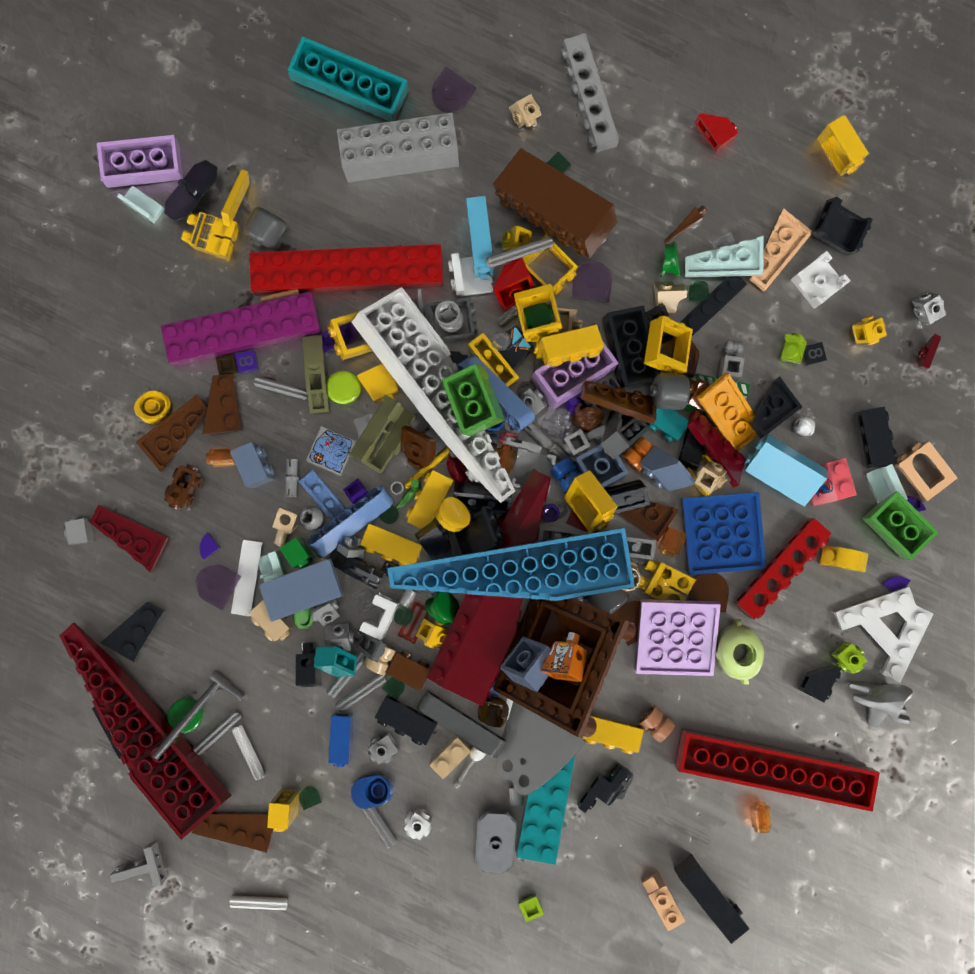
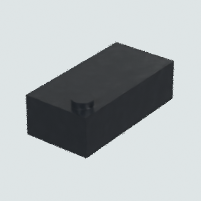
(627, 341)
(711, 899)

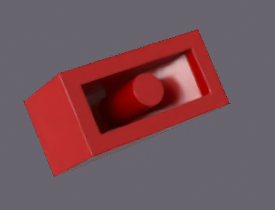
(717, 130)

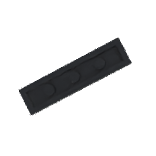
(717, 300)

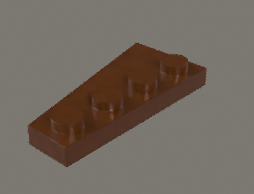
(238, 828)

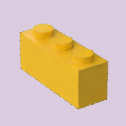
(571, 346)
(493, 360)
(429, 499)
(390, 545)
(616, 734)
(283, 810)

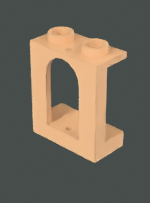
(905, 464)
(663, 901)

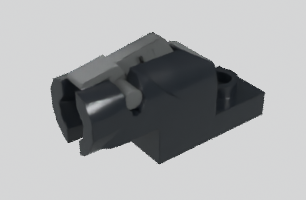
(357, 568)
(606, 788)

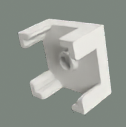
(819, 281)
(379, 630)

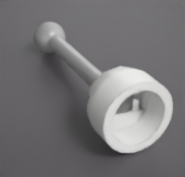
(475, 755)

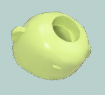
(727, 640)

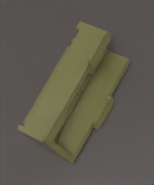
(391, 441)

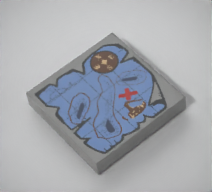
(330, 451)

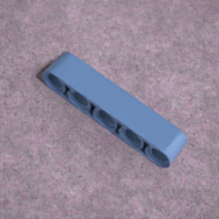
(512, 407)
(350, 521)

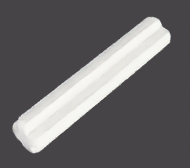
(248, 752)
(256, 902)

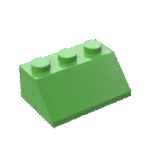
(900, 526)

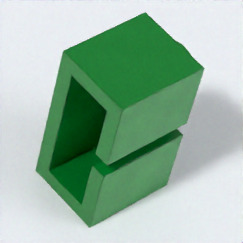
(297, 553)

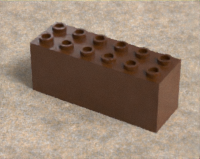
(555, 203)

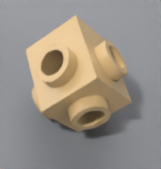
(525, 111)
(711, 477)

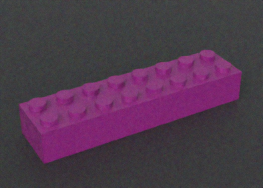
(241, 329)

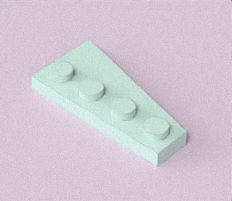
(732, 260)

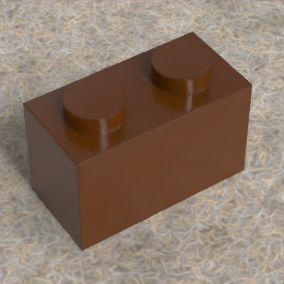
(409, 670)

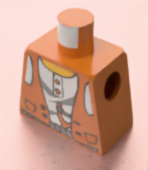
(566, 660)

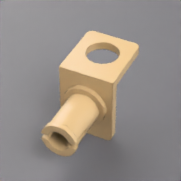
(284, 526)

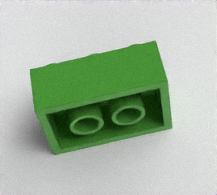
(473, 400)

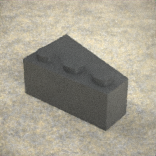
(621, 433)

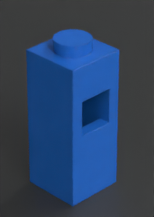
(340, 739)

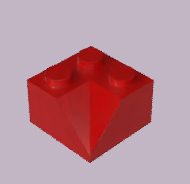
(512, 279)

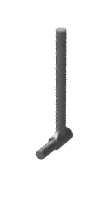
(217, 682)

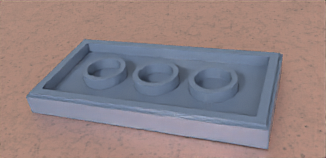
(301, 590)

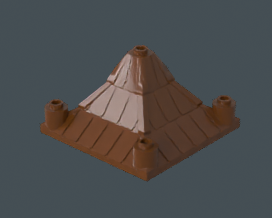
(565, 701)

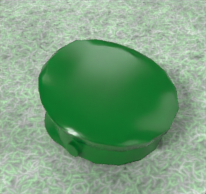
(671, 261)
(538, 315)
(442, 607)
(179, 710)

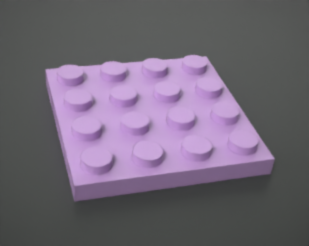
(677, 637)

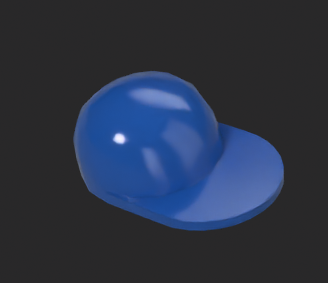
(372, 791)

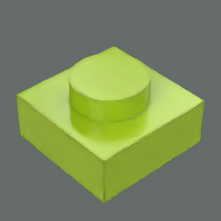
(531, 908)

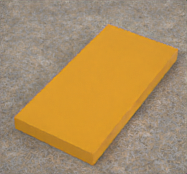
(728, 411)

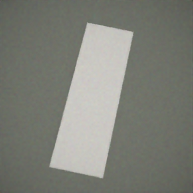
(248, 570)

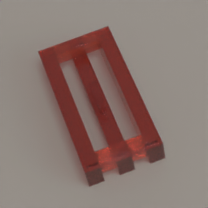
(407, 637)

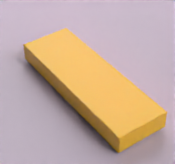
(235, 197)

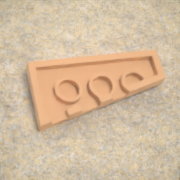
(781, 246)

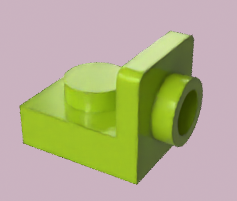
(793, 348)

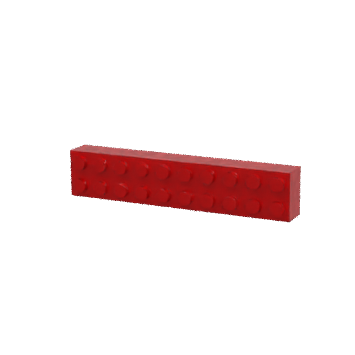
(347, 269)
(777, 770)

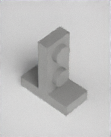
(151, 863)

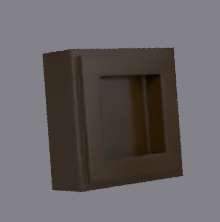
(227, 364)

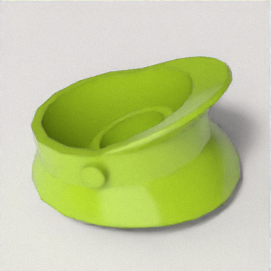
(343, 387)

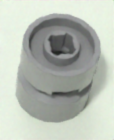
(449, 316)

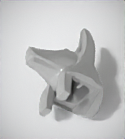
(883, 701)

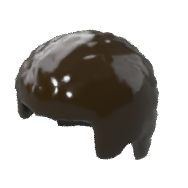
(494, 712)

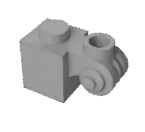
(731, 361)

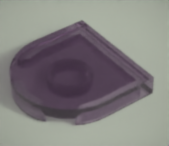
(451, 91)
(592, 282)
(216, 584)

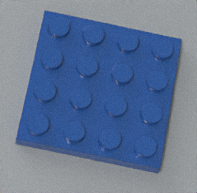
(723, 533)

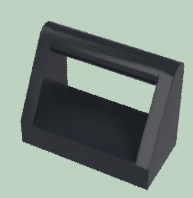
(629, 495)

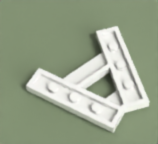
(900, 648)

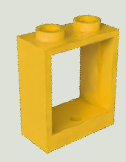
(843, 146)
(562, 257)
(533, 297)
(683, 335)
(340, 347)
(588, 485)

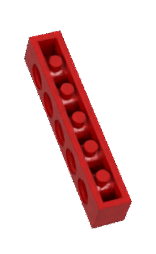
(819, 536)

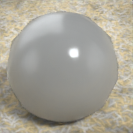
(311, 517)

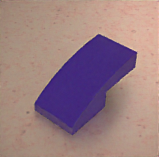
(349, 334)

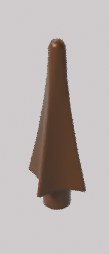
(694, 217)

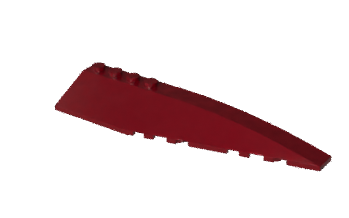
(485, 623)
(177, 782)

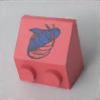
(838, 483)

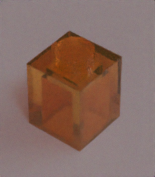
(672, 542)

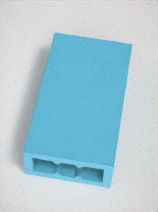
(479, 236)
(785, 470)

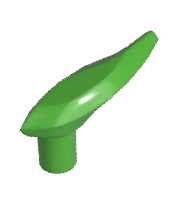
(410, 493)

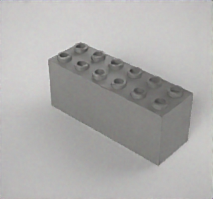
(398, 147)

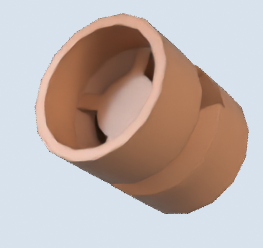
(656, 723)

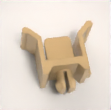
(567, 320)

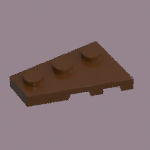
(222, 407)
(651, 518)

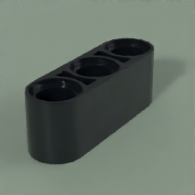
(691, 450)

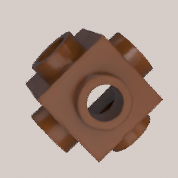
(696, 389)

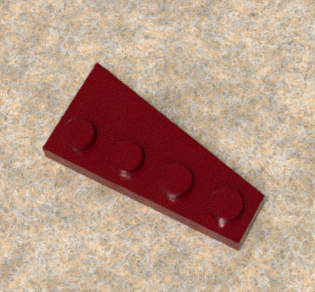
(717, 446)

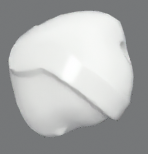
(804, 426)

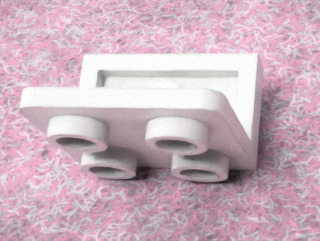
(464, 277)

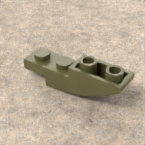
(315, 374)

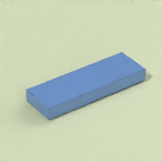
(322, 494)

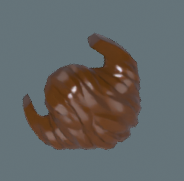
(587, 418)

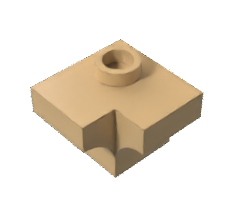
(669, 295)

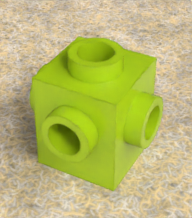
(849, 658)

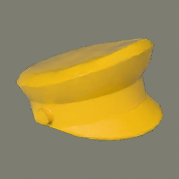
(152, 407)
(452, 514)

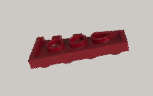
(137, 540)

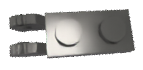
(370, 646)

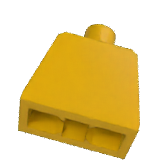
(378, 383)

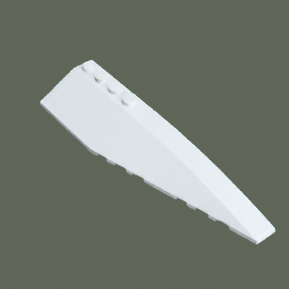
(419, 364)

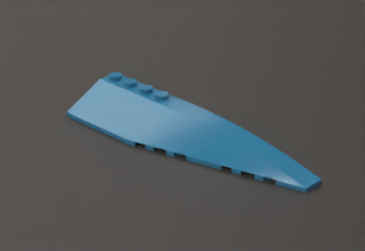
(533, 570)

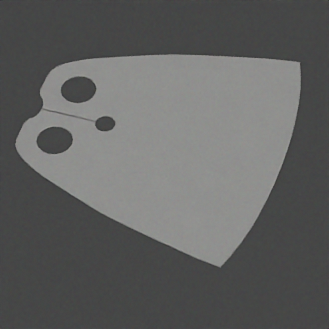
(540, 743)

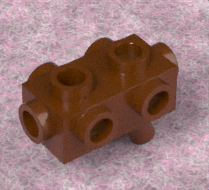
(180, 492)

